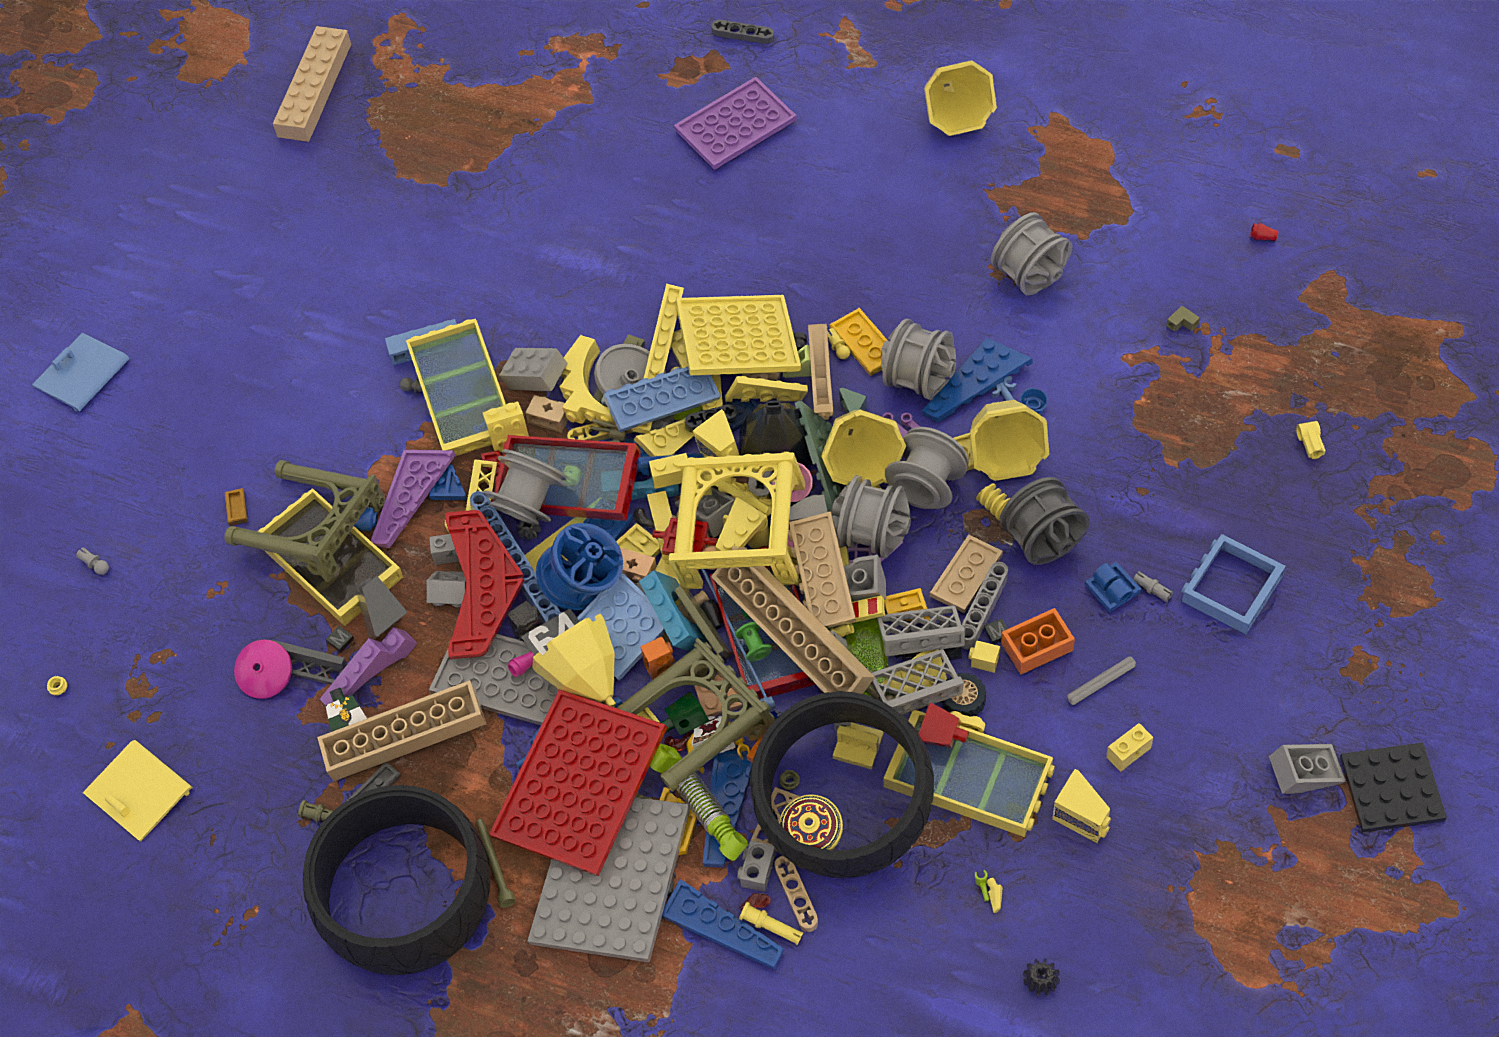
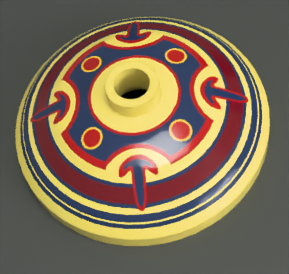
(826, 819)

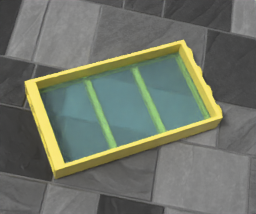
(457, 384)
(979, 778)

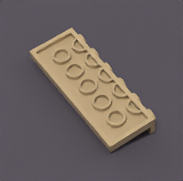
(821, 570)

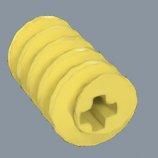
(993, 500)

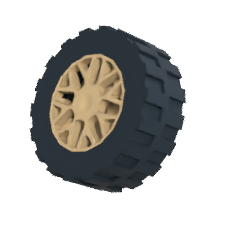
(972, 698)

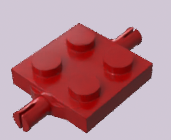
(669, 536)

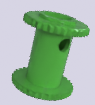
(756, 648)

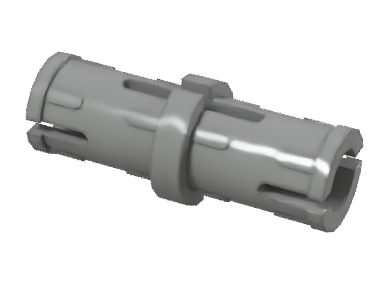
(1153, 586)

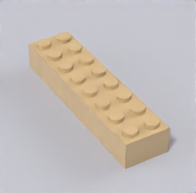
(312, 84)
(401, 730)

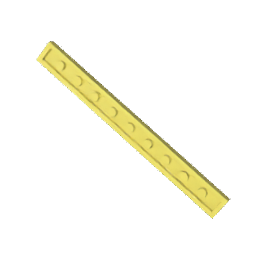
(662, 339)

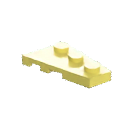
(665, 440)
(740, 525)

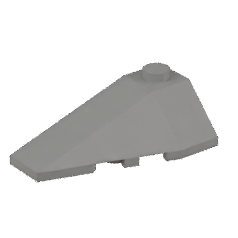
(865, 578)

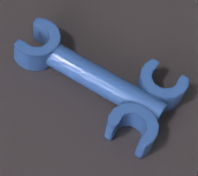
(1004, 388)

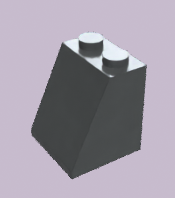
(378, 607)

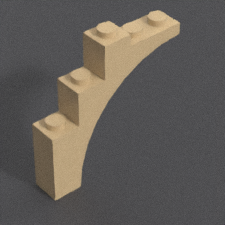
(820, 370)

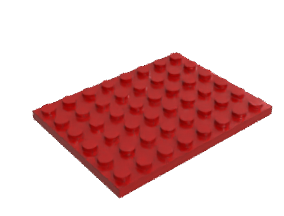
(578, 782)

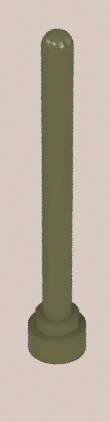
(506, 897)

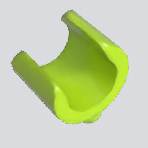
(982, 883)

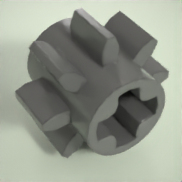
(528, 530)

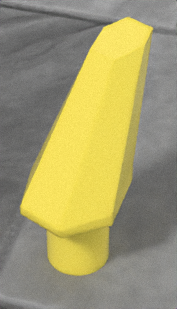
(995, 894)

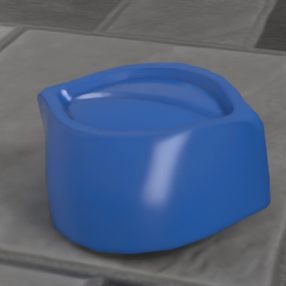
(1034, 399)

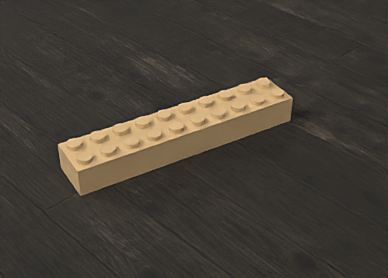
(794, 628)

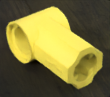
(1310, 435)

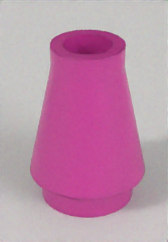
(520, 664)

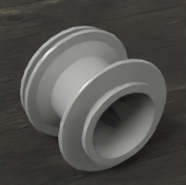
(929, 463)
(525, 487)

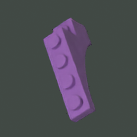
(370, 660)

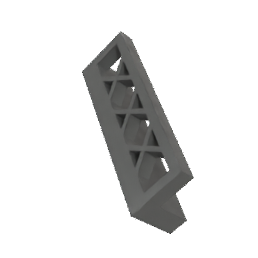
(314, 658)

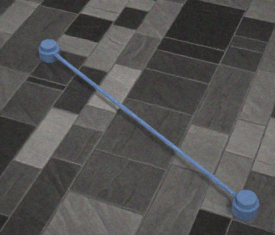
(769, 700)

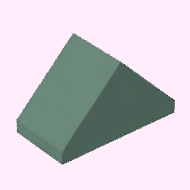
(852, 400)

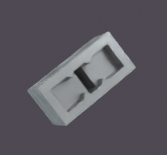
(760, 866)

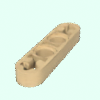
(793, 894)

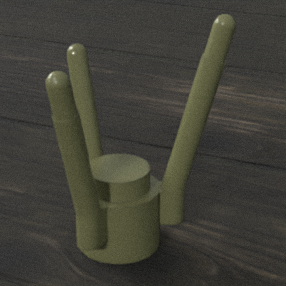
(614, 432)

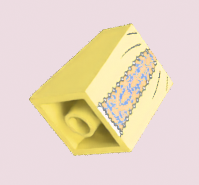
(715, 437)
(1082, 808)

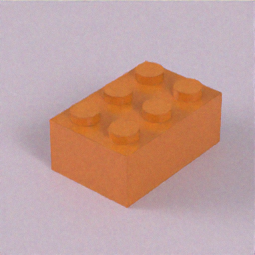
(1037, 641)

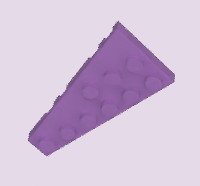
(411, 484)

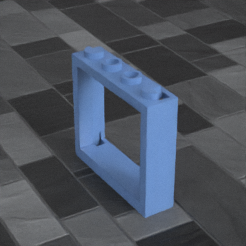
(1220, 612)

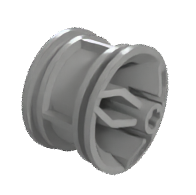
(1031, 253)
(918, 359)
(871, 516)

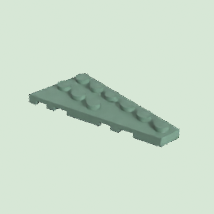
(818, 433)

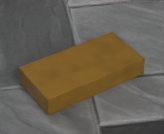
(236, 507)

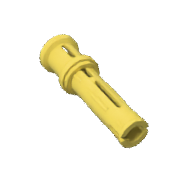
(761, 919)

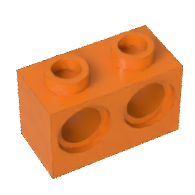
(657, 656)

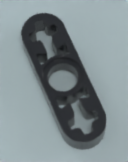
(695, 417)

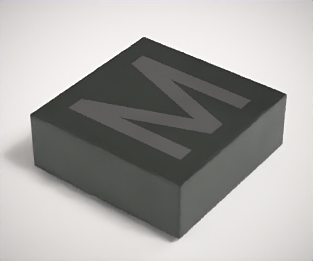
(994, 630)
(339, 638)

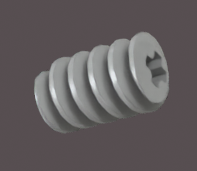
(757, 487)

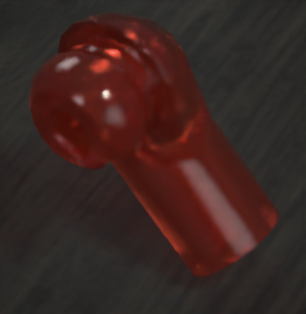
(678, 744)
(757, 900)

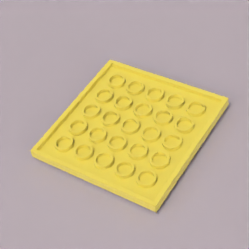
(737, 335)

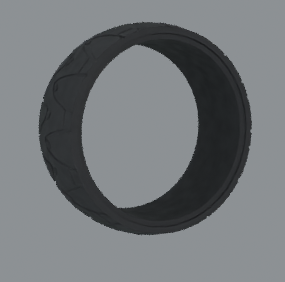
(822, 711)
(355, 822)

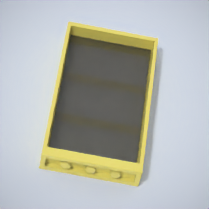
(355, 558)

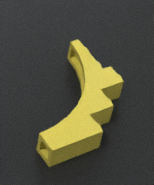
(575, 387)

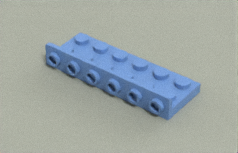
(659, 397)

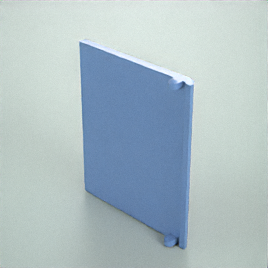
(80, 371)

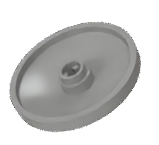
(620, 366)

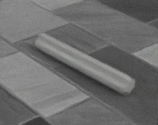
(1101, 680)

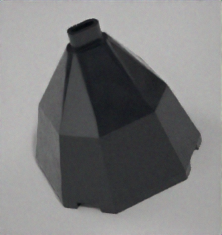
(774, 430)

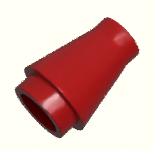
(1263, 232)

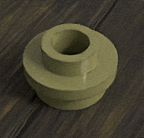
(789, 774)

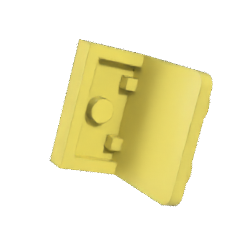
(504, 422)

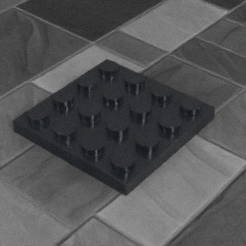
(1392, 787)

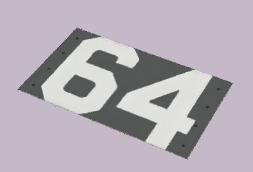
(540, 636)

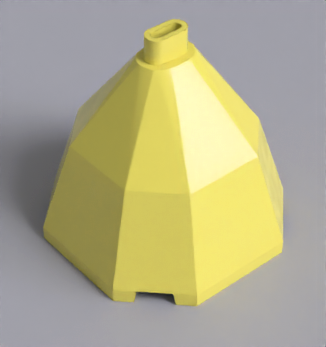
(963, 101)
(1008, 440)
(862, 446)
(581, 661)

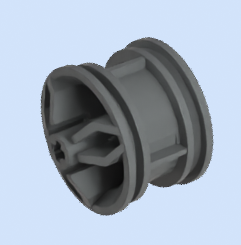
(1044, 520)

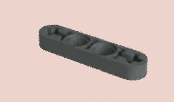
(727, 26)

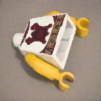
(705, 731)

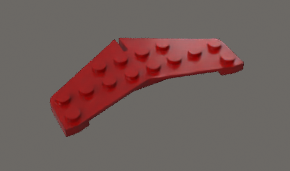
(487, 591)

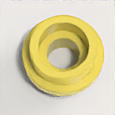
(55, 681)

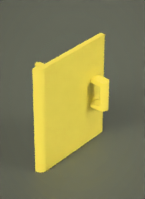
(137, 790)

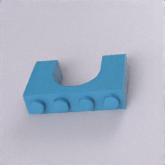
(662, 596)

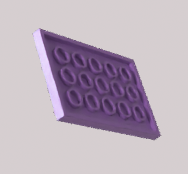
(735, 122)

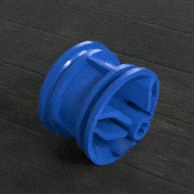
(588, 552)

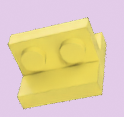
(857, 745)

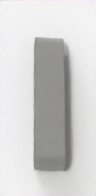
(985, 597)

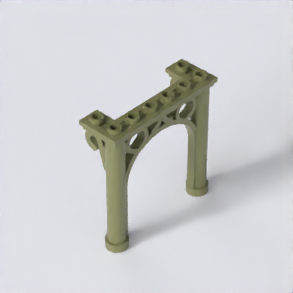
(335, 526)
(692, 671)

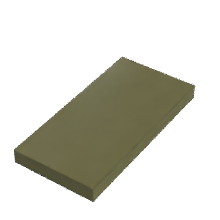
(703, 622)

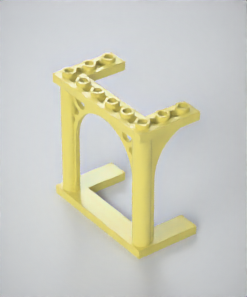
(696, 484)

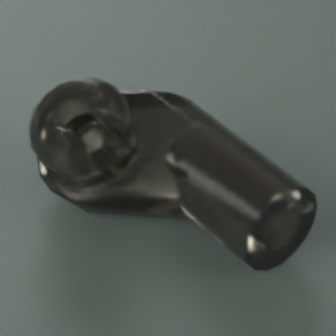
(641, 518)

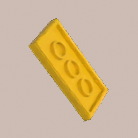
(862, 339)

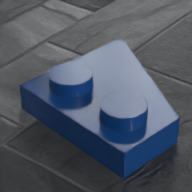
(448, 487)

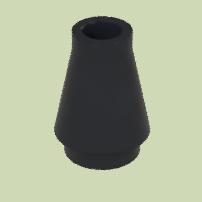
(712, 612)

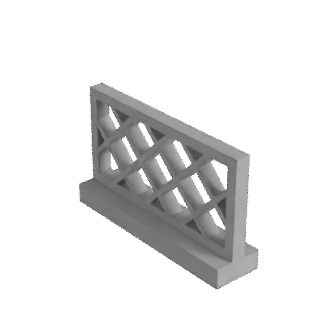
(921, 638)
(925, 695)

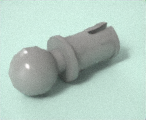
(93, 561)

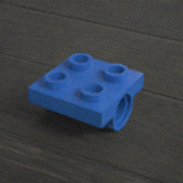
(1112, 586)

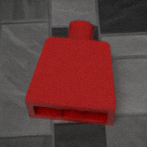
(941, 728)

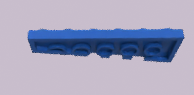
(729, 787)
(704, 917)

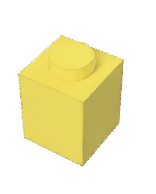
(984, 656)

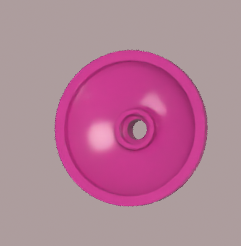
(273, 672)

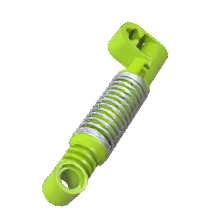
(711, 813)

